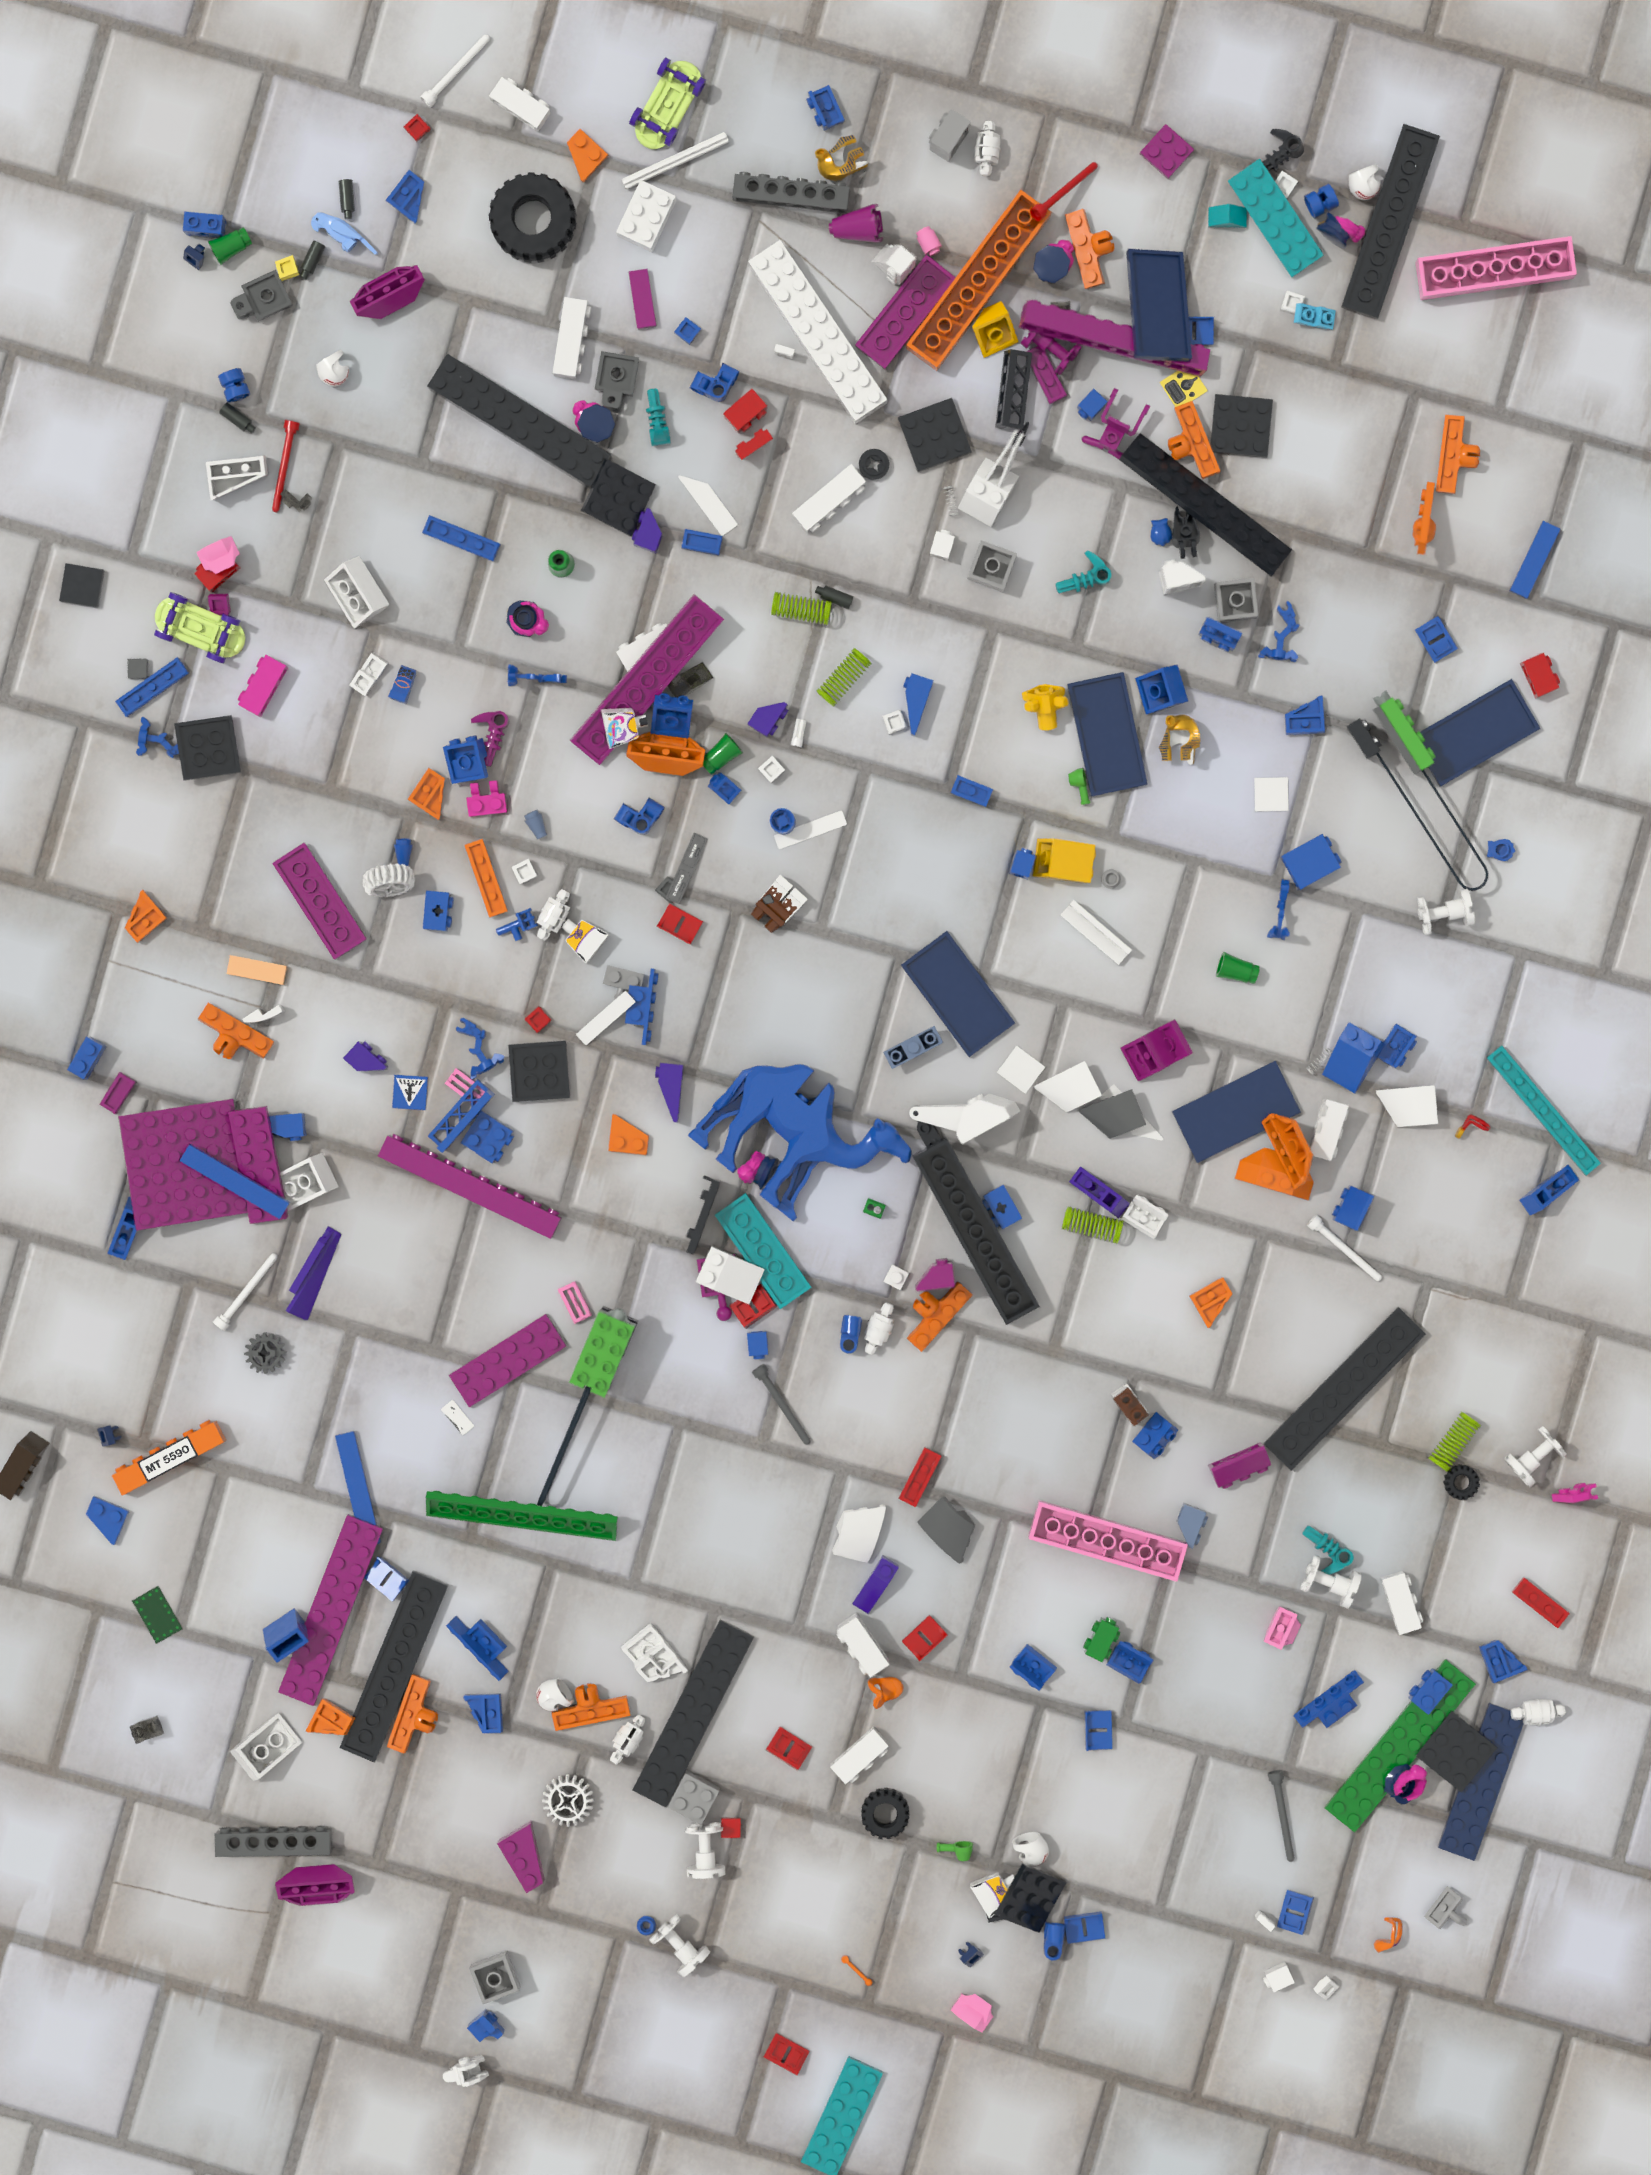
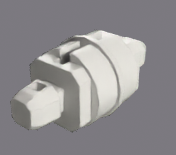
(987, 148)
(553, 914)
(879, 1328)
(1537, 1712)
(622, 1736)

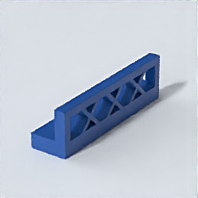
(463, 1122)

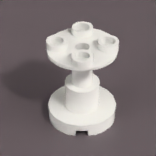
(1453, 910)
(1530, 1461)
(1338, 1584)
(705, 1857)
(684, 1950)

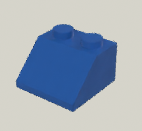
(1161, 689)
(1352, 1207)

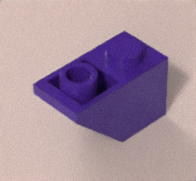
(649, 534)
(766, 717)
(363, 1058)

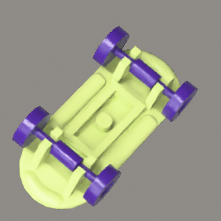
(667, 105)
(199, 627)

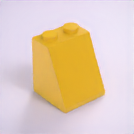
(1064, 860)

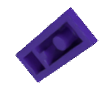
(670, 1082)
(1099, 1192)
(875, 1584)

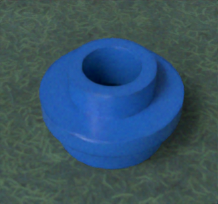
(646, 1931)

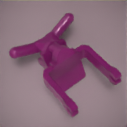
(1114, 431)

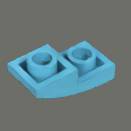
(1314, 316)

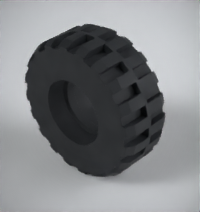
(526, 189)

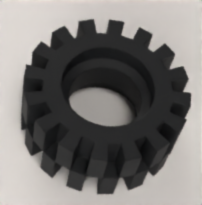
(1467, 1492)

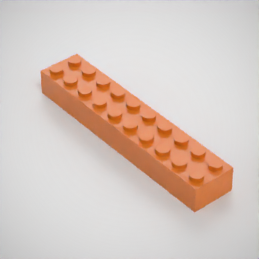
(977, 282)

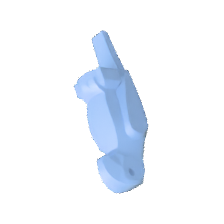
(339, 231)

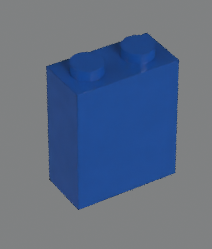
(1311, 861)
(285, 1635)

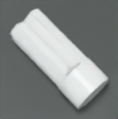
(798, 734)

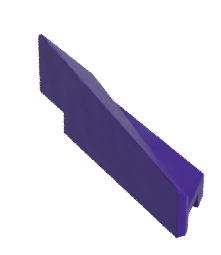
(312, 1274)

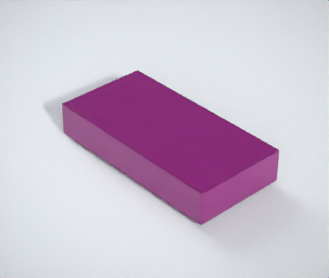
(117, 1093)

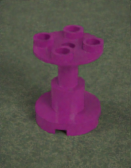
(1048, 342)

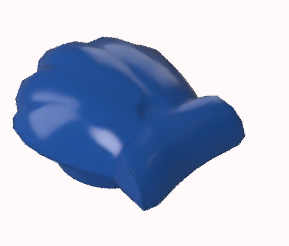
(1161, 532)
(1500, 849)

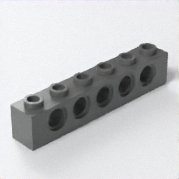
(799, 200)
(225, 1848)

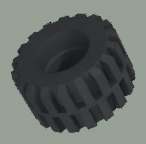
(881, 1829)

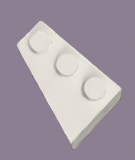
(895, 263)
(232, 474)

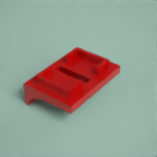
(745, 449)
(671, 919)
(745, 1312)
(917, 1644)
(780, 1743)
(777, 2050)

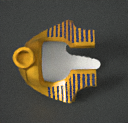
(832, 164)
(1180, 730)

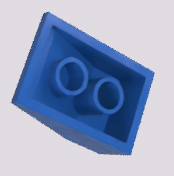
(1352, 1057)

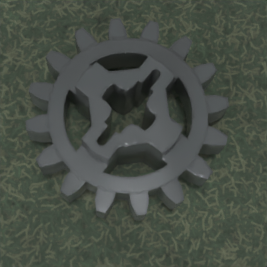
(265, 1343)

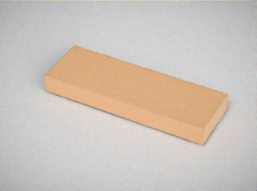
(256, 970)

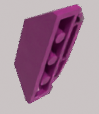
(388, 292)
(315, 1885)

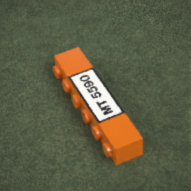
(168, 1458)

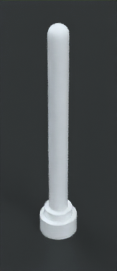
(430, 96)
(1316, 1224)
(223, 1321)

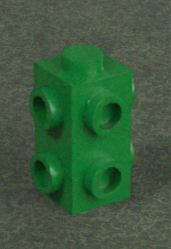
(1104, 1634)

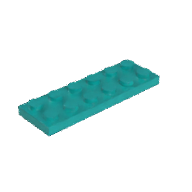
(1275, 217)
(763, 1248)
(841, 2116)

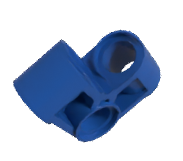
(705, 385)
(629, 817)
(850, 1331)
(1053, 1937)

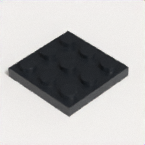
(1241, 425)
(934, 434)
(618, 497)
(207, 748)
(539, 1071)
(1456, 1751)
(1030, 1898)

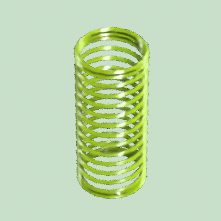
(776, 602)
(857, 655)
(1069, 1214)
(1469, 1421)

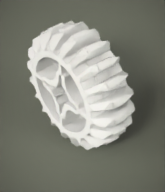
(388, 880)
(554, 1810)

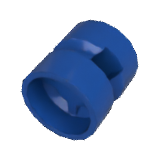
(1314, 201)
(233, 383)
(782, 821)

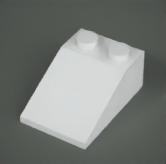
(307, 1181)
(730, 1275)
(265, 1747)

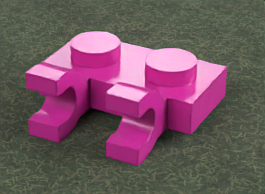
(486, 804)
(1575, 1495)

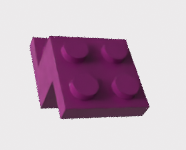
(1156, 1050)

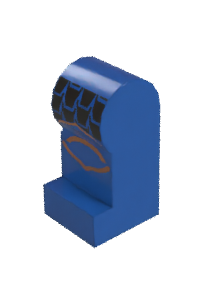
(403, 684)

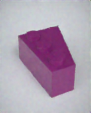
(523, 1856)

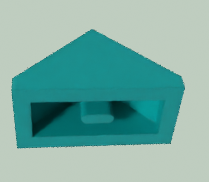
(1227, 216)

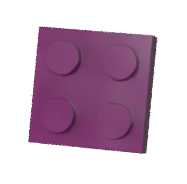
(1166, 151)

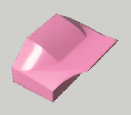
(219, 555)
(1282, 1628)
(973, 2011)

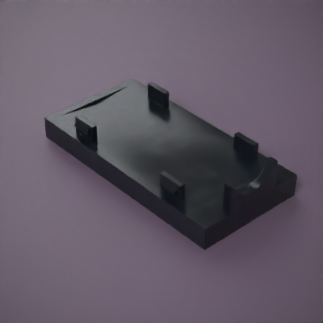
(709, 1197)

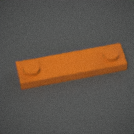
(486, 878)

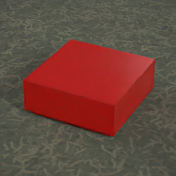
(416, 128)
(538, 1019)
(731, 1827)

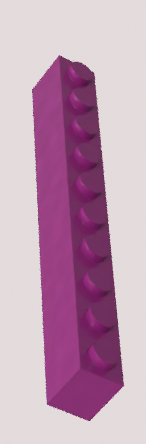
(1099, 335)
(469, 1186)

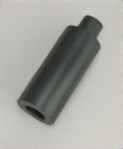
(346, 197)
(311, 259)
(237, 418)
(835, 596)

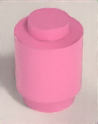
(928, 241)

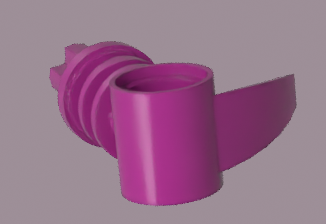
(495, 733)

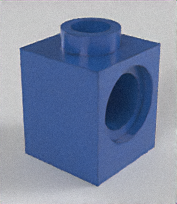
(1091, 405)
(757, 1344)

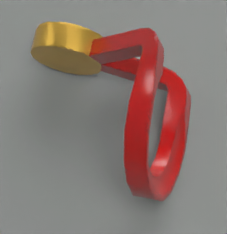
(1485, 1127)

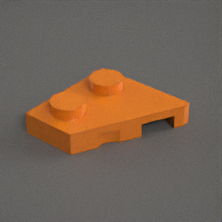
(586, 154)
(429, 793)
(144, 917)
(626, 1137)
(1211, 1299)
(330, 1719)

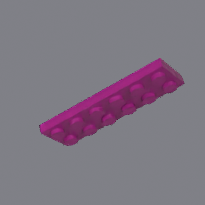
(905, 312)
(319, 901)
(257, 1155)
(507, 1360)

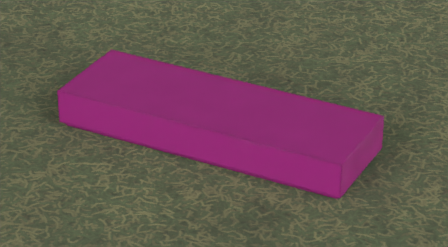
(642, 299)
(1045, 375)

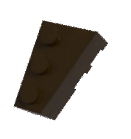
(21, 1464)

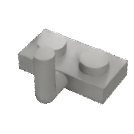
(622, 979)
(1444, 1909)

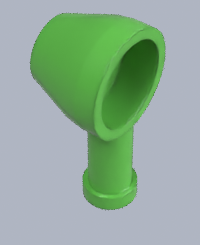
(1078, 779)
(962, 1849)

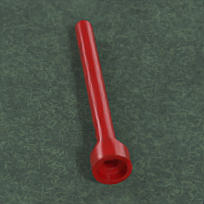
(1039, 211)
(290, 429)

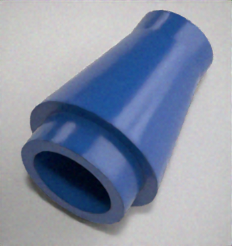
(403, 850)

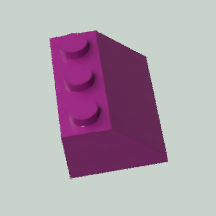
(937, 1276)
(1240, 1465)

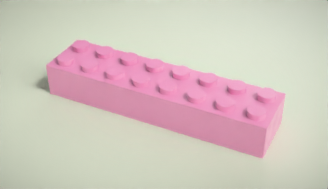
(1495, 268)
(1107, 1540)

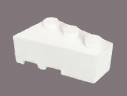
(1328, 1129)

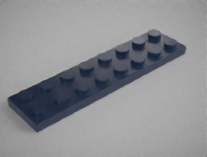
(1476, 1802)

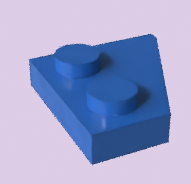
(407, 196)
(1306, 719)
(107, 1518)
(1500, 1661)
(487, 1711)

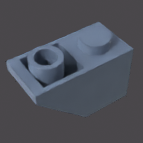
(1190, 1521)

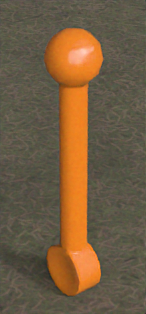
(845, 1959)

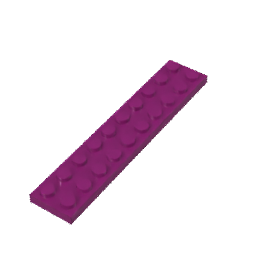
(651, 673)
(331, 1609)

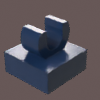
(194, 256)
(106, 1435)
(971, 1956)

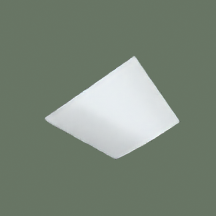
(1070, 1088)
(1410, 1105)
(858, 1533)
(653, 1655)

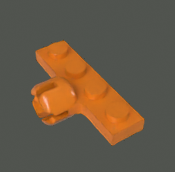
(1088, 247)
(1193, 441)
(1454, 454)
(1424, 527)
(233, 1034)
(936, 1314)
(590, 1709)
(412, 1715)

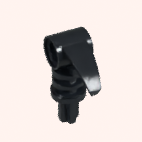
(1284, 150)

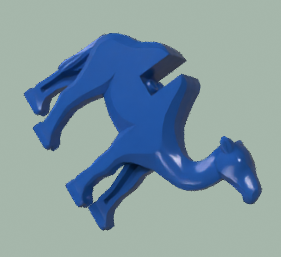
(809, 1130)

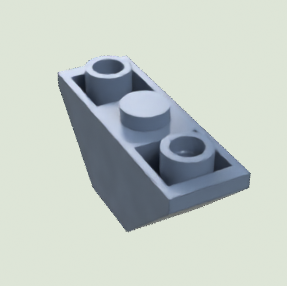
(913, 1047)

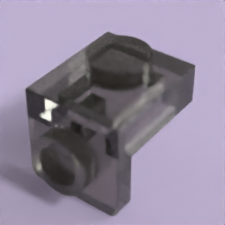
(290, 501)
(146, 1729)

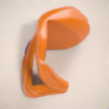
(890, 1689)
(1384, 1944)

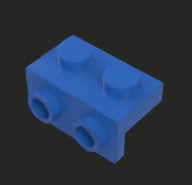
(826, 108)
(1396, 1046)
(1155, 1435)
(1129, 1661)
(1032, 1667)
(1429, 1691)

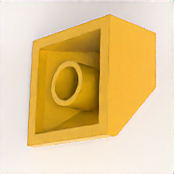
(994, 329)

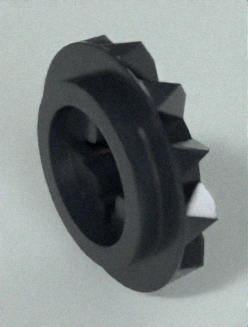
(865, 461)

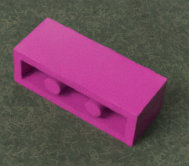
(262, 685)

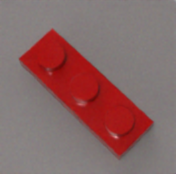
(919, 1477)
(1540, 1602)

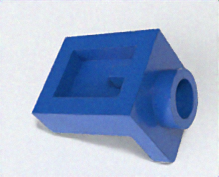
(723, 787)

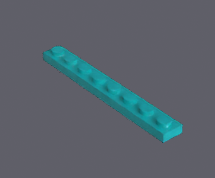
(1543, 1110)

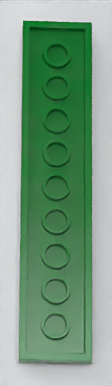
(521, 1515)
(1396, 1747)

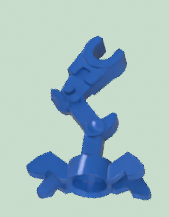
(1278, 653)
(513, 675)
(144, 737)
(1276, 931)
(486, 1064)

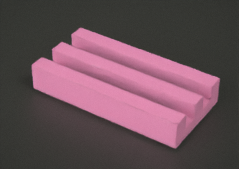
(452, 1077)
(581, 1298)

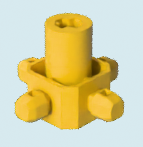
(1045, 701)

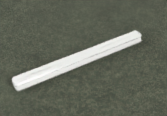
(675, 160)

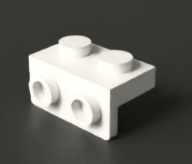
(1145, 1216)

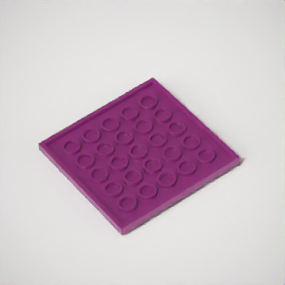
(159, 1183)

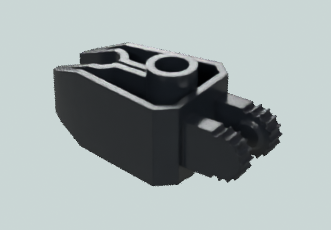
(1185, 533)

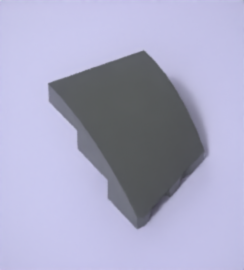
(1115, 1114)
(948, 1528)

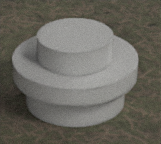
(1110, 878)

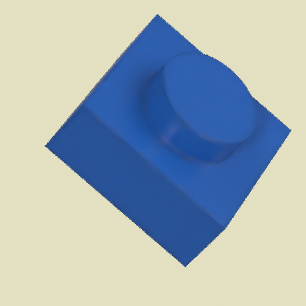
(687, 330)

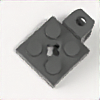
(253, 301)
(615, 388)

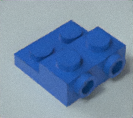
(1220, 634)
(671, 716)
(466, 759)
(488, 1137)

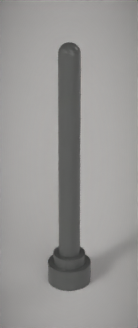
(762, 1374)
(1276, 1778)

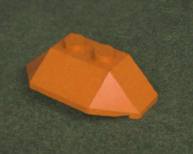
(666, 754)
(1290, 1147)
(1266, 1170)

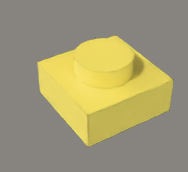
(287, 268)

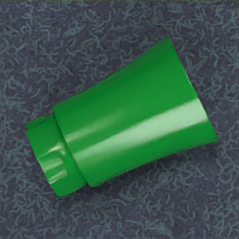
(230, 245)
(565, 568)
(721, 754)
(1236, 969)

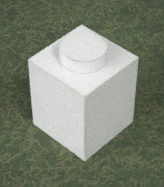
(942, 544)
(1278, 1977)

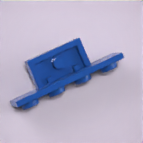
(640, 1011)
(481, 1643)
(1332, 1703)

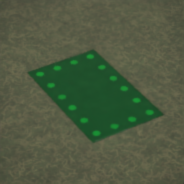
(157, 1614)

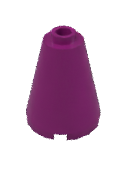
(858, 225)

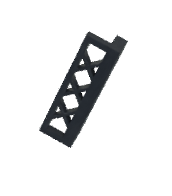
(1006, 389)

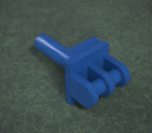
(521, 922)

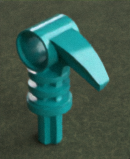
(659, 434)
(1087, 579)
(1328, 1546)

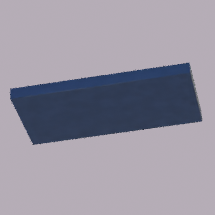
(1159, 305)
(1478, 731)
(1107, 734)
(957, 994)
(1234, 1111)

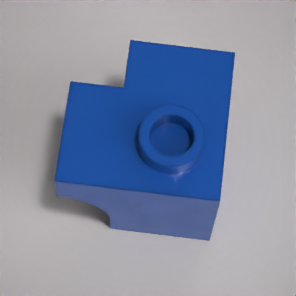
(485, 2025)

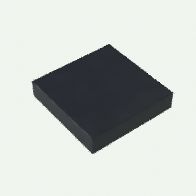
(81, 585)

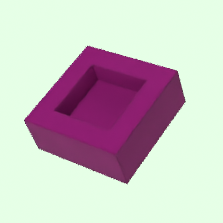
(219, 603)

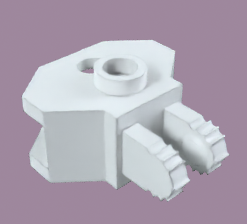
(466, 2072)

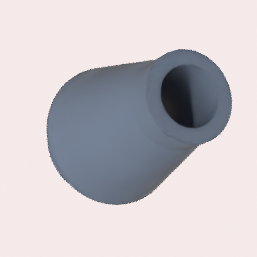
(535, 822)

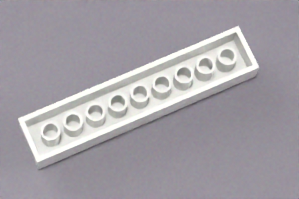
(817, 332)

